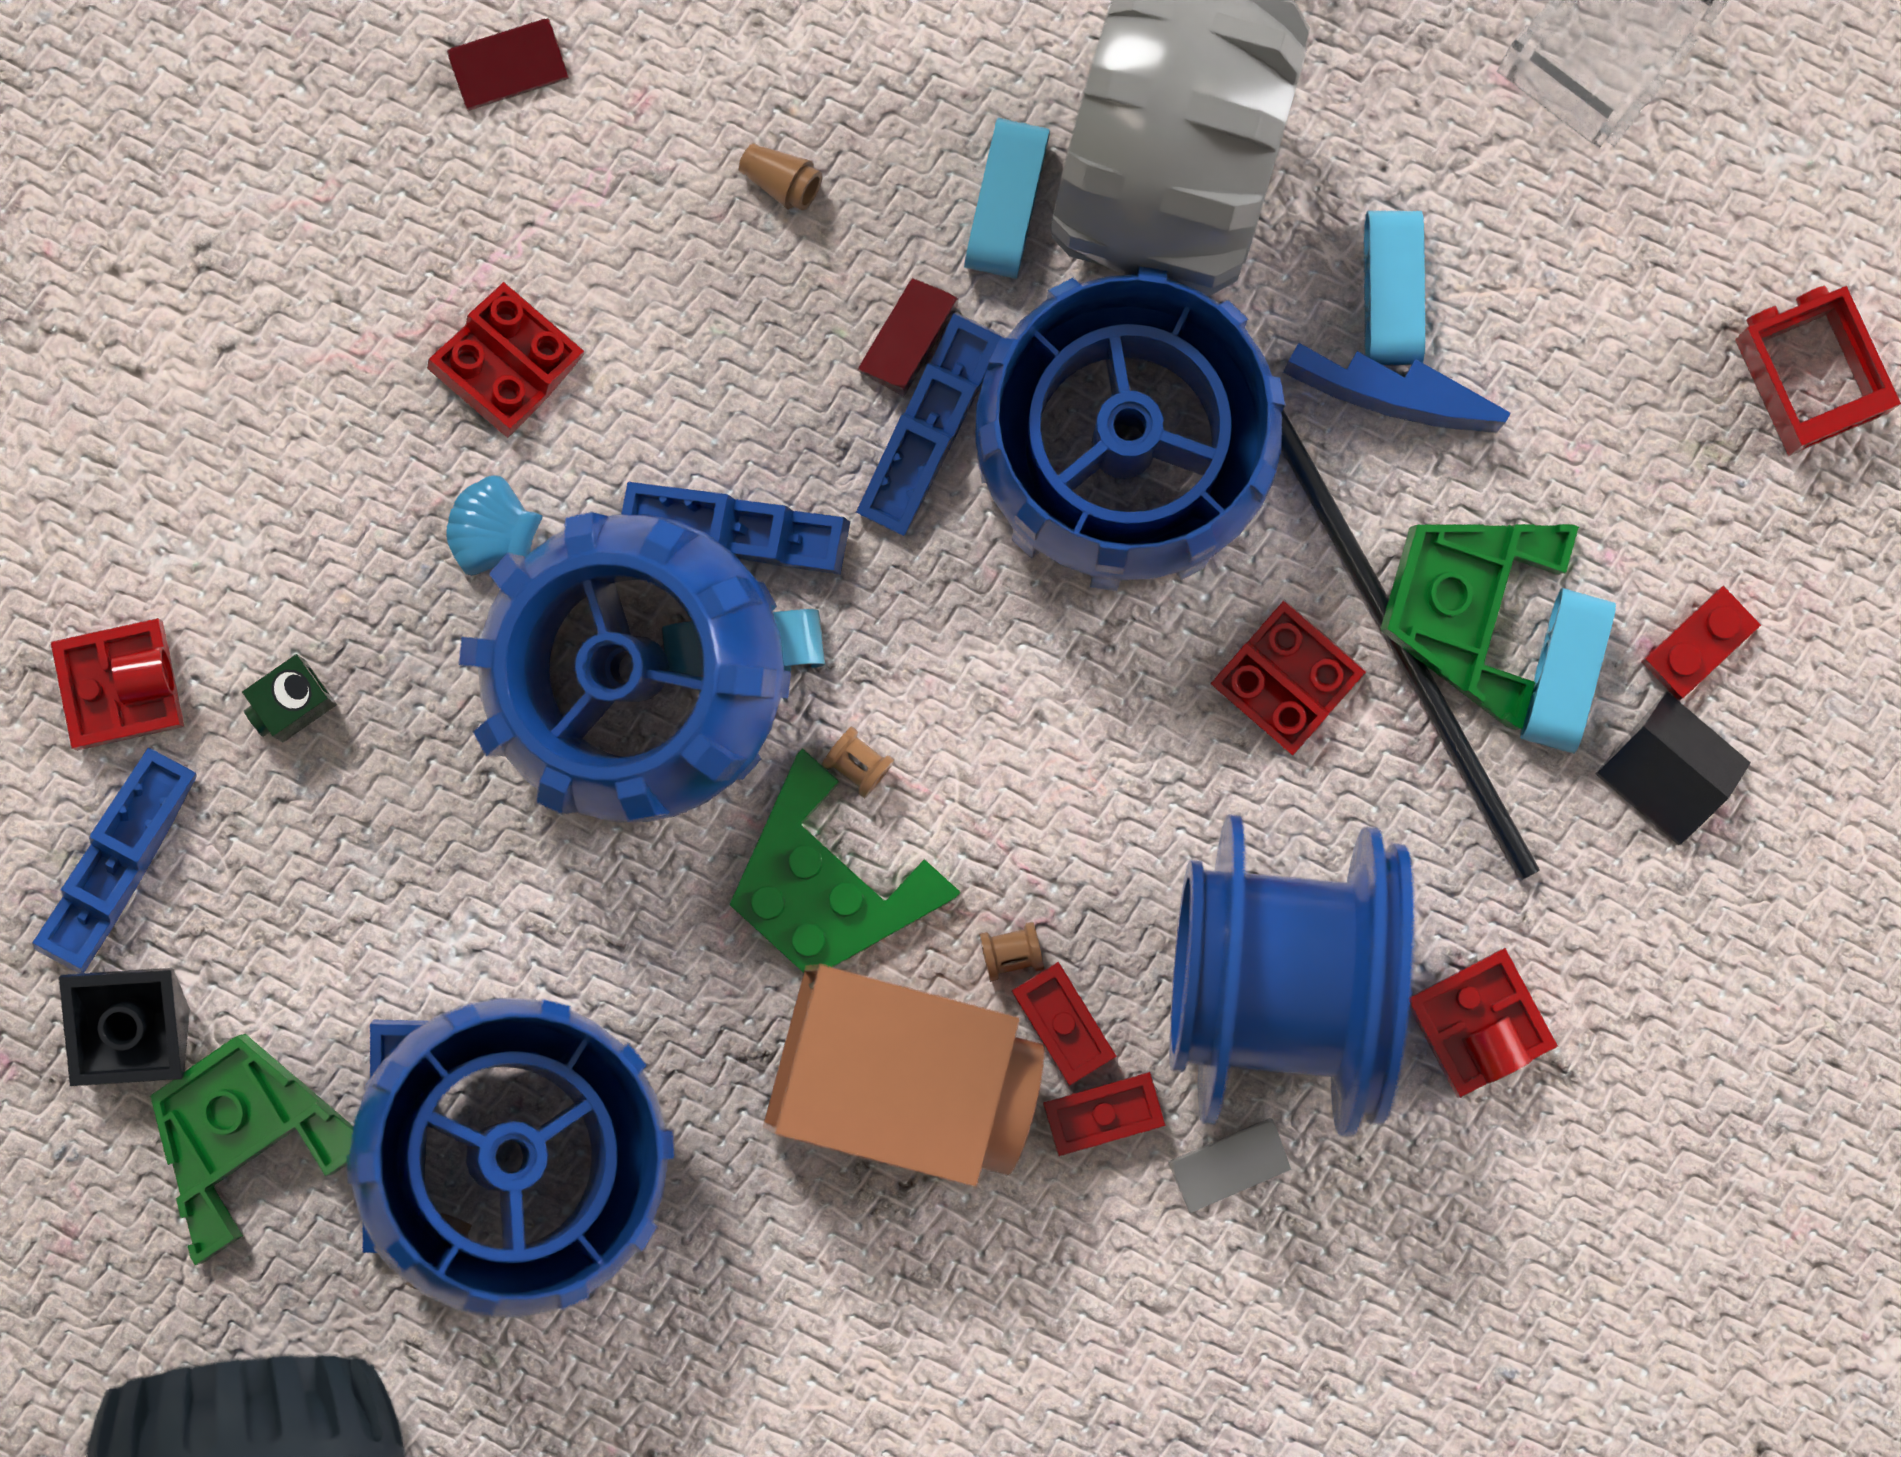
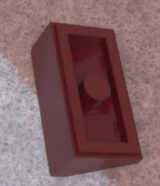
(507, 64)
(908, 336)

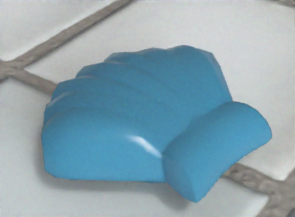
(488, 525)

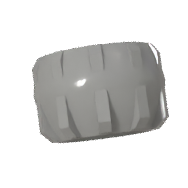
(1179, 136)

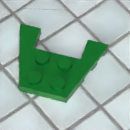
(1451, 598)
(809, 898)
(227, 1115)

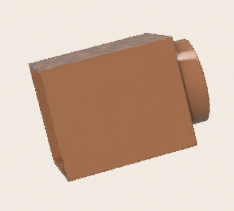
(904, 1077)

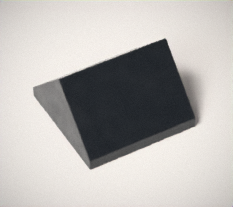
(1674, 769)
(124, 1026)

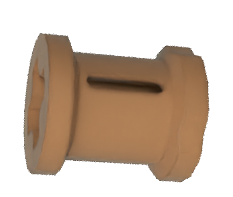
(839, 759)
(1011, 951)

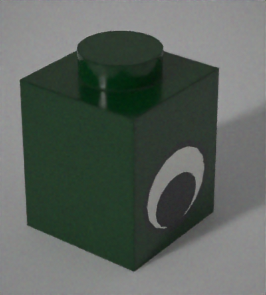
(287, 699)

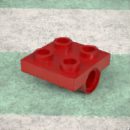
(117, 684)
(1481, 1023)

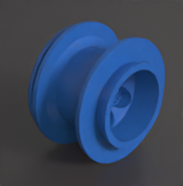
(1296, 975)

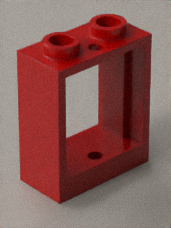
(1860, 353)

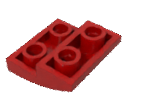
(505, 359)
(1288, 677)

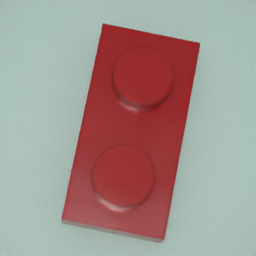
(1700, 643)
(1063, 1023)
(1104, 1114)

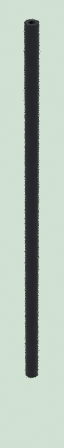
(1415, 670)

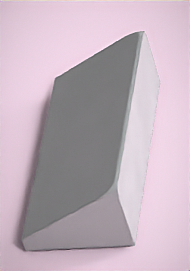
(1230, 1165)

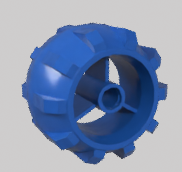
(1151, 322)
(737, 690)
(626, 1158)

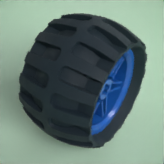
(251, 1411)

